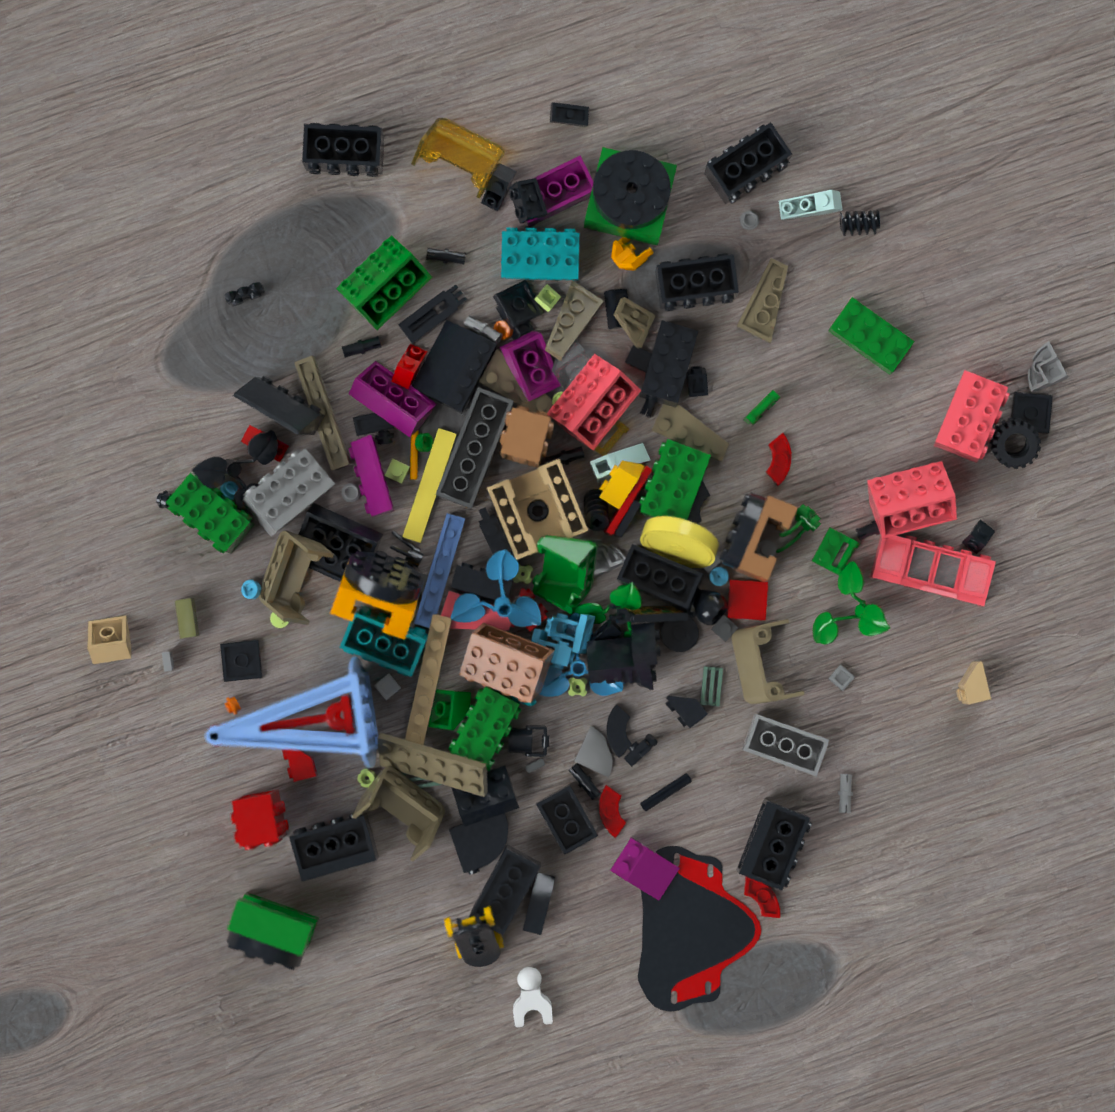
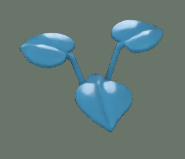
(522, 613)
(557, 683)

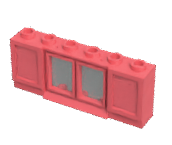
(933, 568)

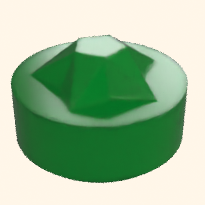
(424, 442)

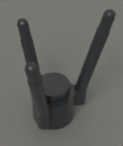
(413, 557)

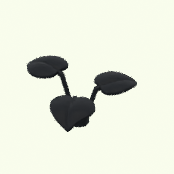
(212, 470)

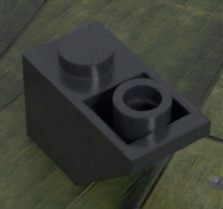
(498, 187)
(689, 709)

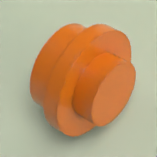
(232, 705)

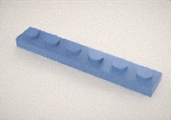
(440, 569)

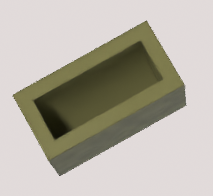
(186, 618)

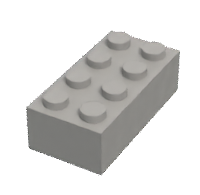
(785, 744)

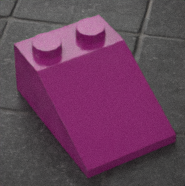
(530, 365)
(644, 868)

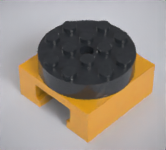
(380, 583)

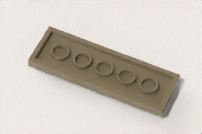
(432, 764)

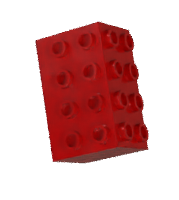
(259, 819)

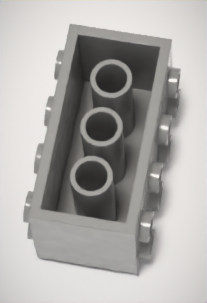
(287, 491)

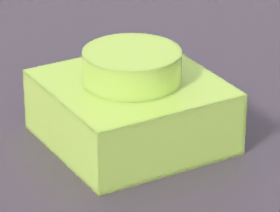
(547, 298)
(397, 471)

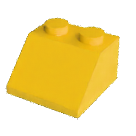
(621, 482)

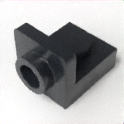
(697, 381)

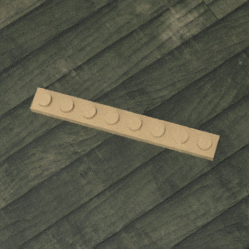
(428, 679)

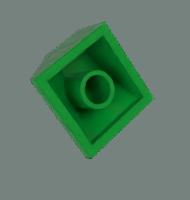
(449, 708)

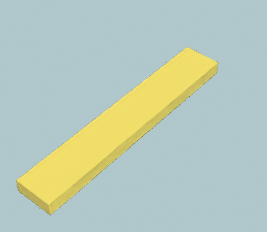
(429, 484)

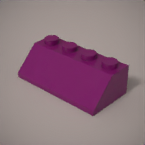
(564, 187)
(397, 405)
(372, 476)

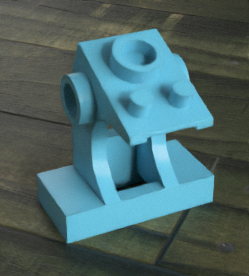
(558, 625)
(562, 654)

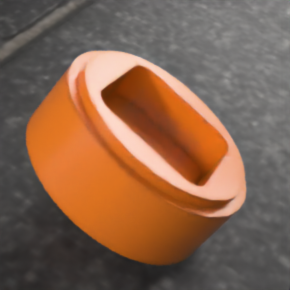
(503, 327)

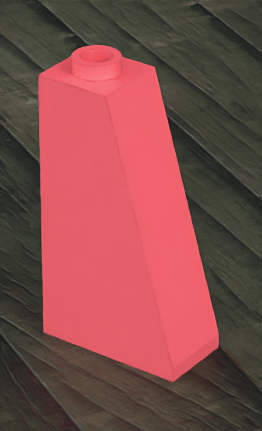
(490, 617)

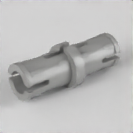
(483, 329)
(845, 793)

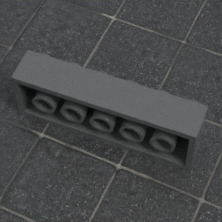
(474, 448)

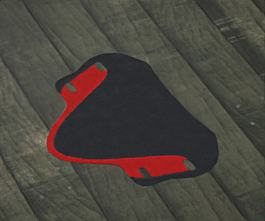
(691, 933)

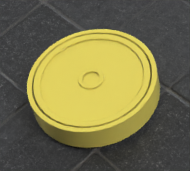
(680, 541)

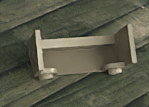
(286, 575)
(750, 666)
(408, 804)

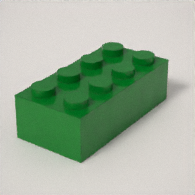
(871, 336)

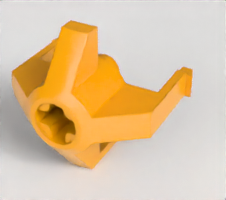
(625, 257)

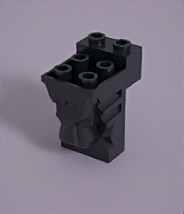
(626, 658)

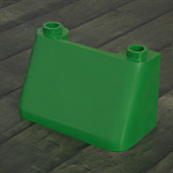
(566, 571)

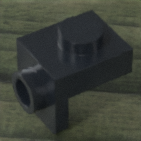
(978, 537)

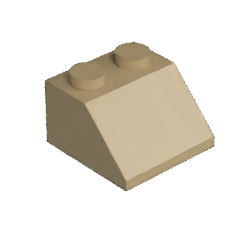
(109, 640)
(973, 685)

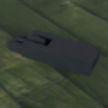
(426, 318)

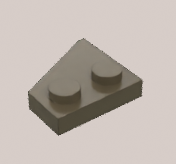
(634, 320)

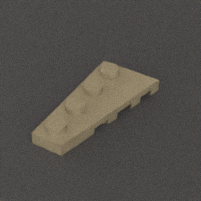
(763, 306)
(573, 318)
(501, 380)
(687, 430)

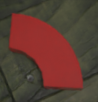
(781, 459)
(609, 811)
(763, 896)

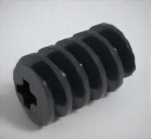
(860, 222)
(595, 511)

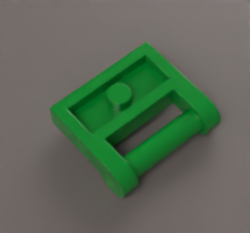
(765, 404)
(830, 547)

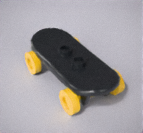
(475, 940)

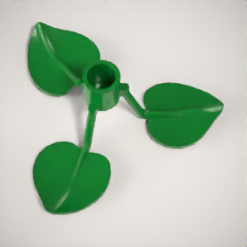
(623, 596)
(871, 616)

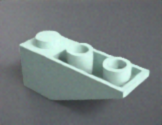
(811, 205)
(602, 466)

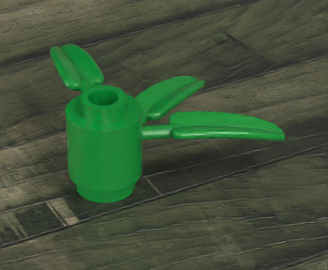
(807, 519)

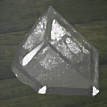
(570, 365)

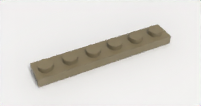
(328, 429)

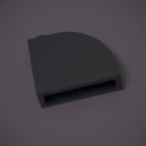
(480, 842)

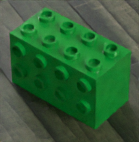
(384, 282)
(674, 481)
(210, 514)
(485, 727)

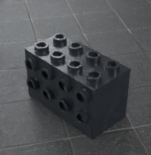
(343, 149)
(748, 163)
(696, 282)

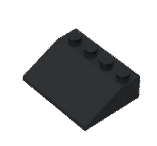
(454, 366)
(280, 405)
(339, 536)

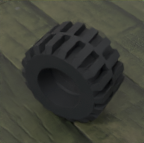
(1026, 454)

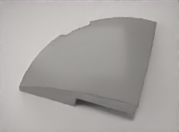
(1045, 369)
(607, 557)
(595, 753)

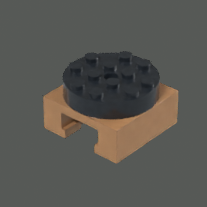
(748, 530)

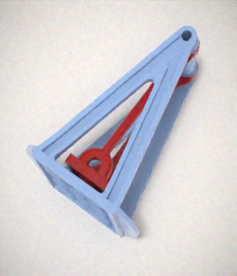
(359, 721)

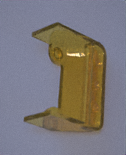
(461, 149)

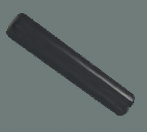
(665, 792)

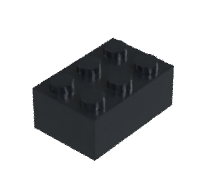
(478, 582)
(497, 800)
(566, 819)

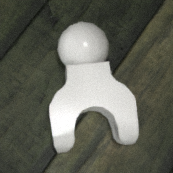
(531, 997)

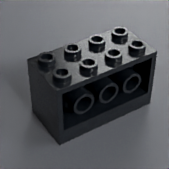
(760, 845)
(331, 859)
(506, 887)

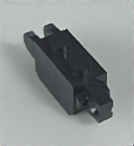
(493, 532)

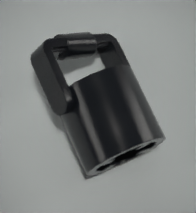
(521, 740)

